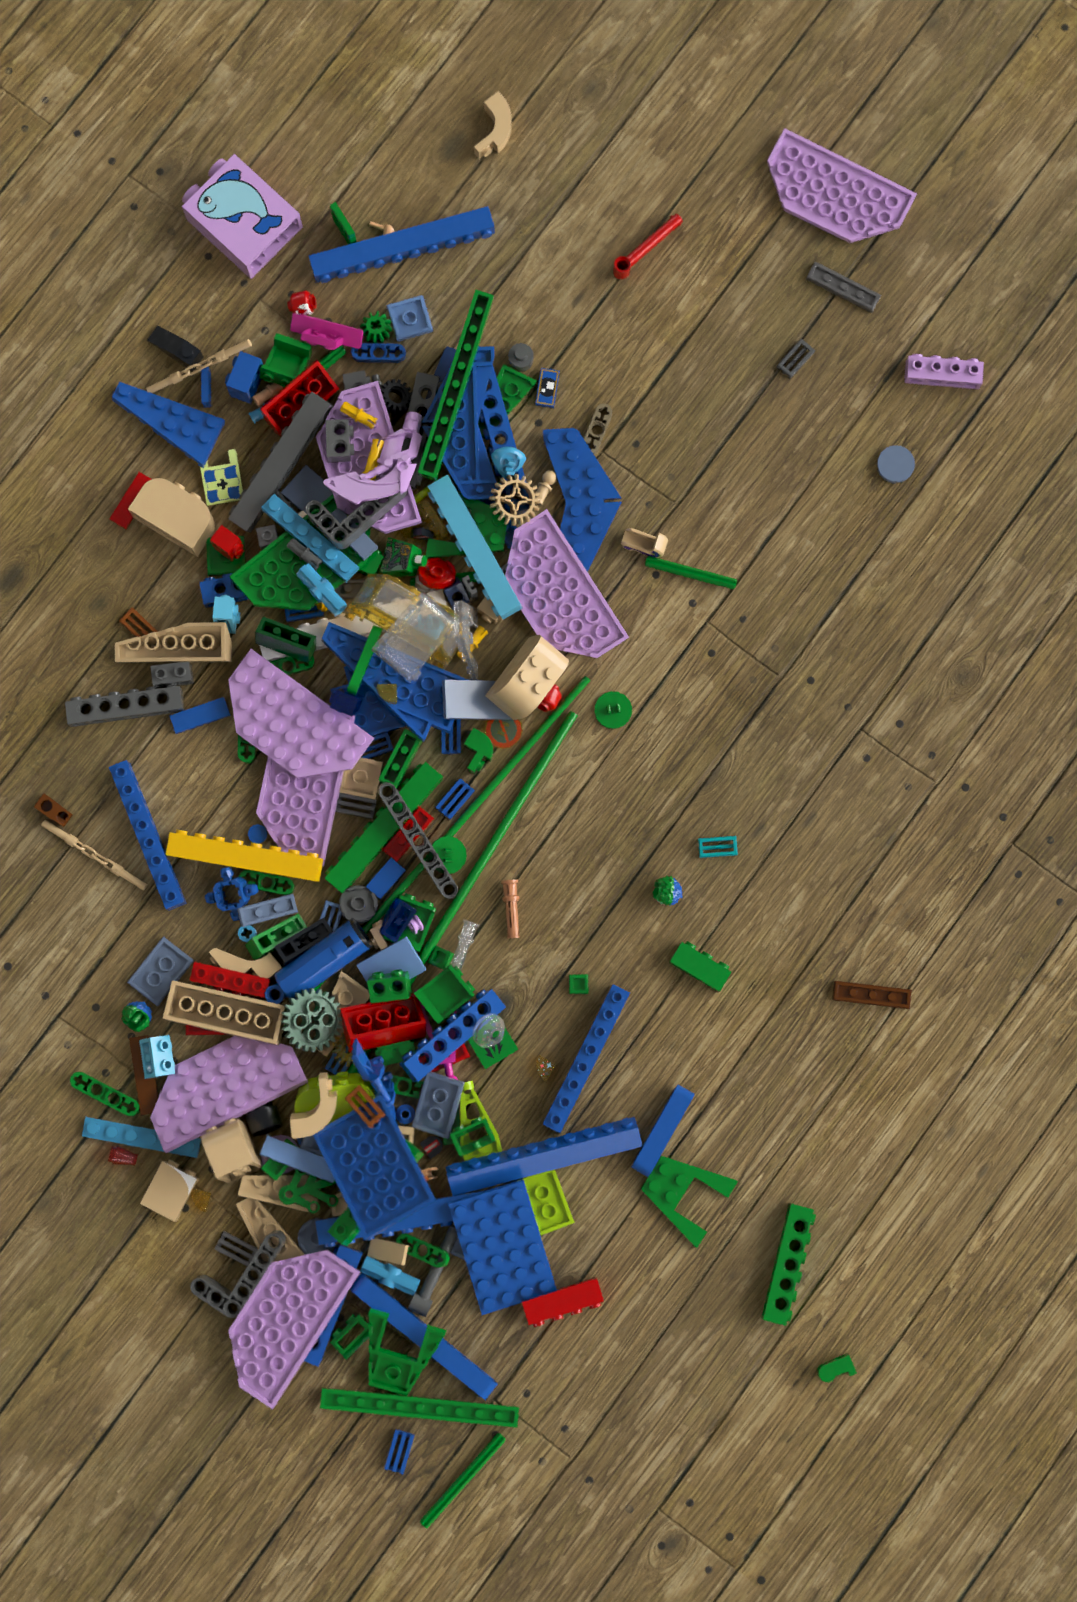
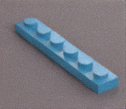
(310, 538)
(134, 1136)

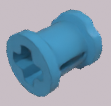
(241, 931)

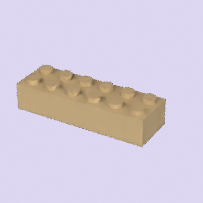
(225, 1013)

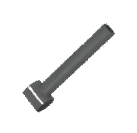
(421, 1302)

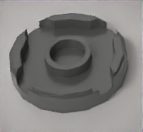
(358, 903)

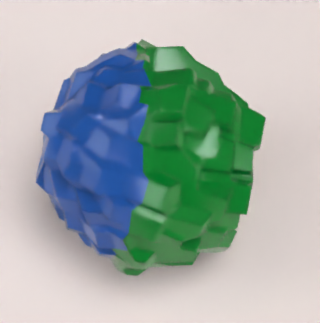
(667, 890)
(136, 1016)

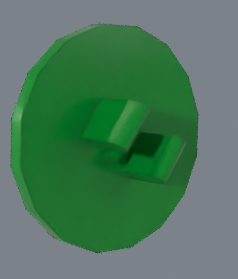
(613, 710)
(451, 853)

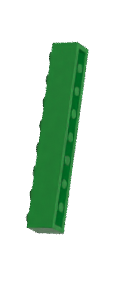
(383, 828)

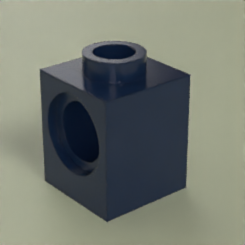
(455, 587)

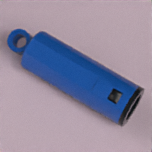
(320, 961)

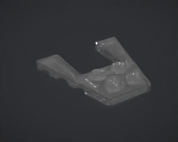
(466, 618)

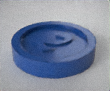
(257, 834)

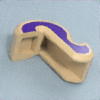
(644, 543)

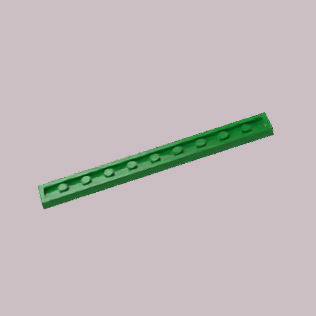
(419, 1407)

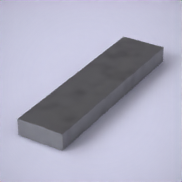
(843, 287)

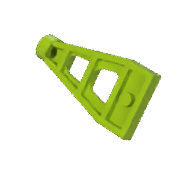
(473, 1098)

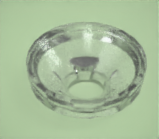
(486, 1027)

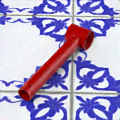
(645, 247)

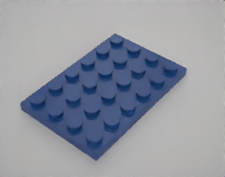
(374, 1169)
(502, 1246)

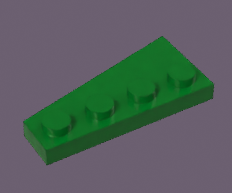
(513, 388)

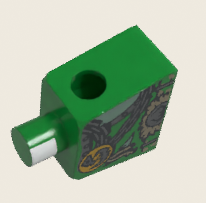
(402, 559)

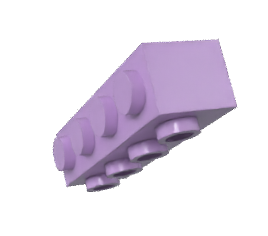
(944, 372)

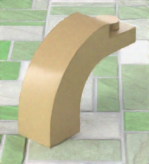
(500, 113)
(313, 1121)

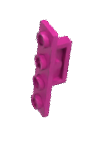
(325, 333)

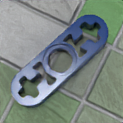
(384, 359)

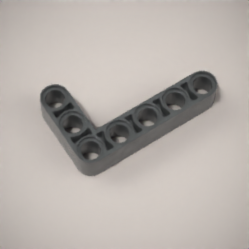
(357, 516)
(246, 1279)

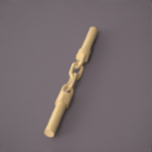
(220, 356)
(72, 841)

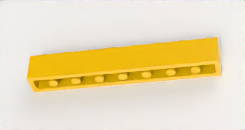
(243, 856)

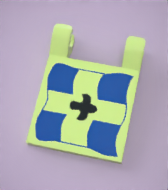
(222, 482)

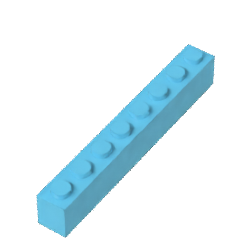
(475, 547)

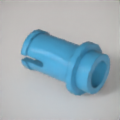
(256, 415)

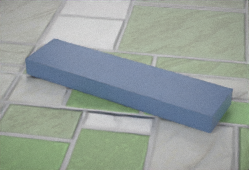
(296, 1158)

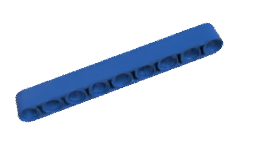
(415, 1330)

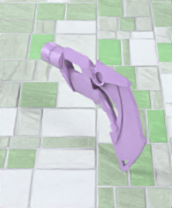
(359, 488)

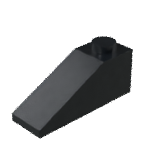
(175, 347)
(301, 942)

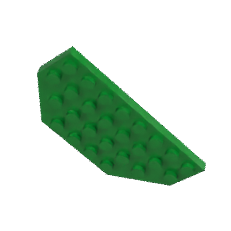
(271, 575)

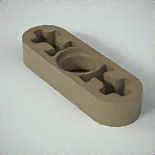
(597, 415)

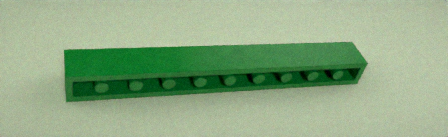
(455, 385)

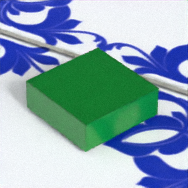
(441, 958)
(578, 984)

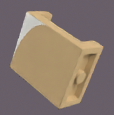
(169, 1190)

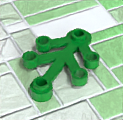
(310, 1187)

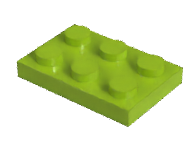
(548, 1201)

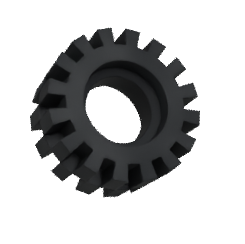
(402, 391)

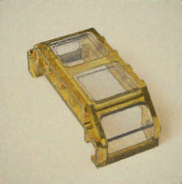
(384, 600)

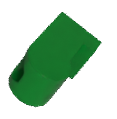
(835, 1367)

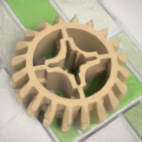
(507, 500)

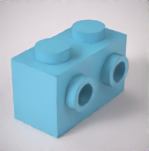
(226, 611)
(157, 1056)

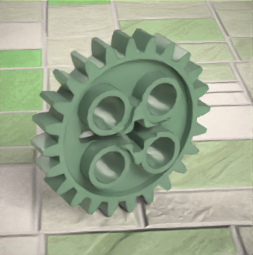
(300, 1007)

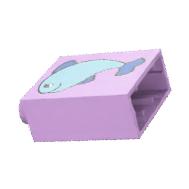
(241, 215)

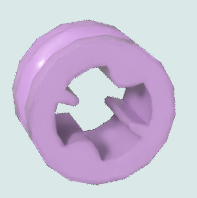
(415, 925)

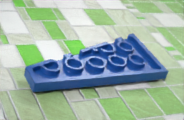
(176, 423)

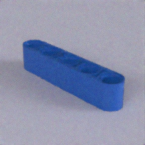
(662, 1130)

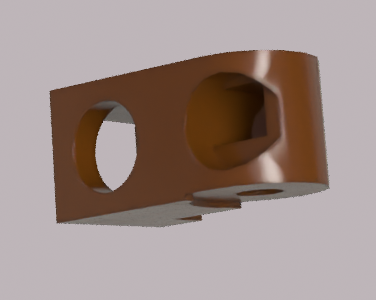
(53, 810)

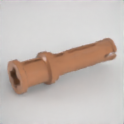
(510, 898)

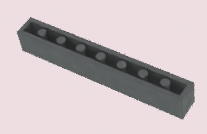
(281, 461)

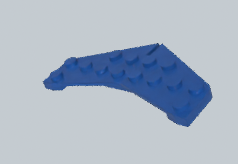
(466, 453)
(584, 491)

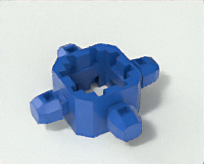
(218, 895)

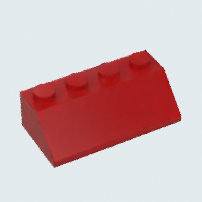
(283, 405)
(383, 1022)

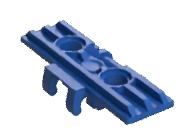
(374, 1071)

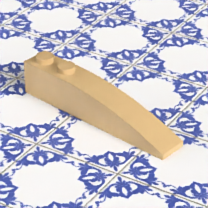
(179, 644)

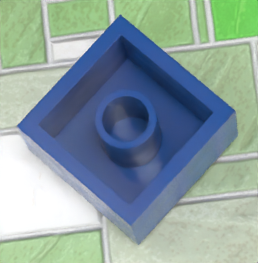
(245, 377)

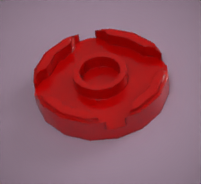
(437, 574)

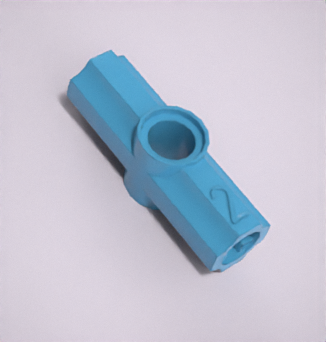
(321, 589)
(390, 1275)

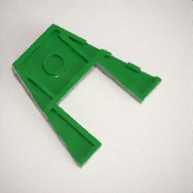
(488, 524)
(668, 1185)
(392, 1369)

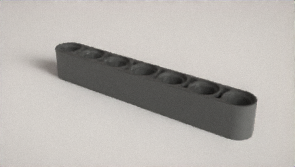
(420, 849)

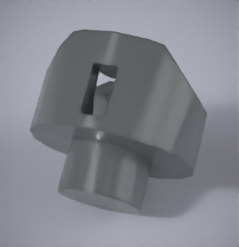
(521, 357)

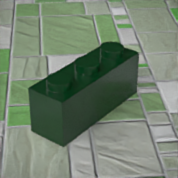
(285, 639)

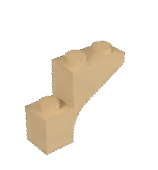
(264, 967)

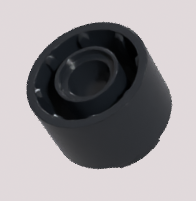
(263, 1120)

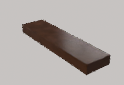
(871, 994)
(146, 1088)

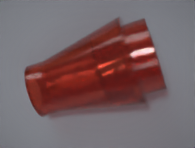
(121, 1156)

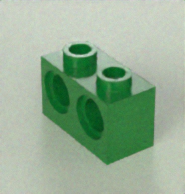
(390, 991)

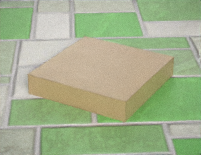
(362, 779)

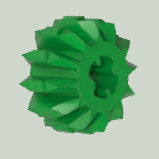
(376, 321)

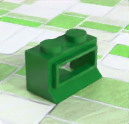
(394, 1052)
(477, 1144)
(357, 1342)

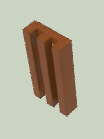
(127, 616)
(376, 1119)

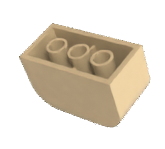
(174, 514)
(528, 678)
(231, 1151)

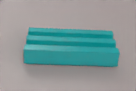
(713, 847)

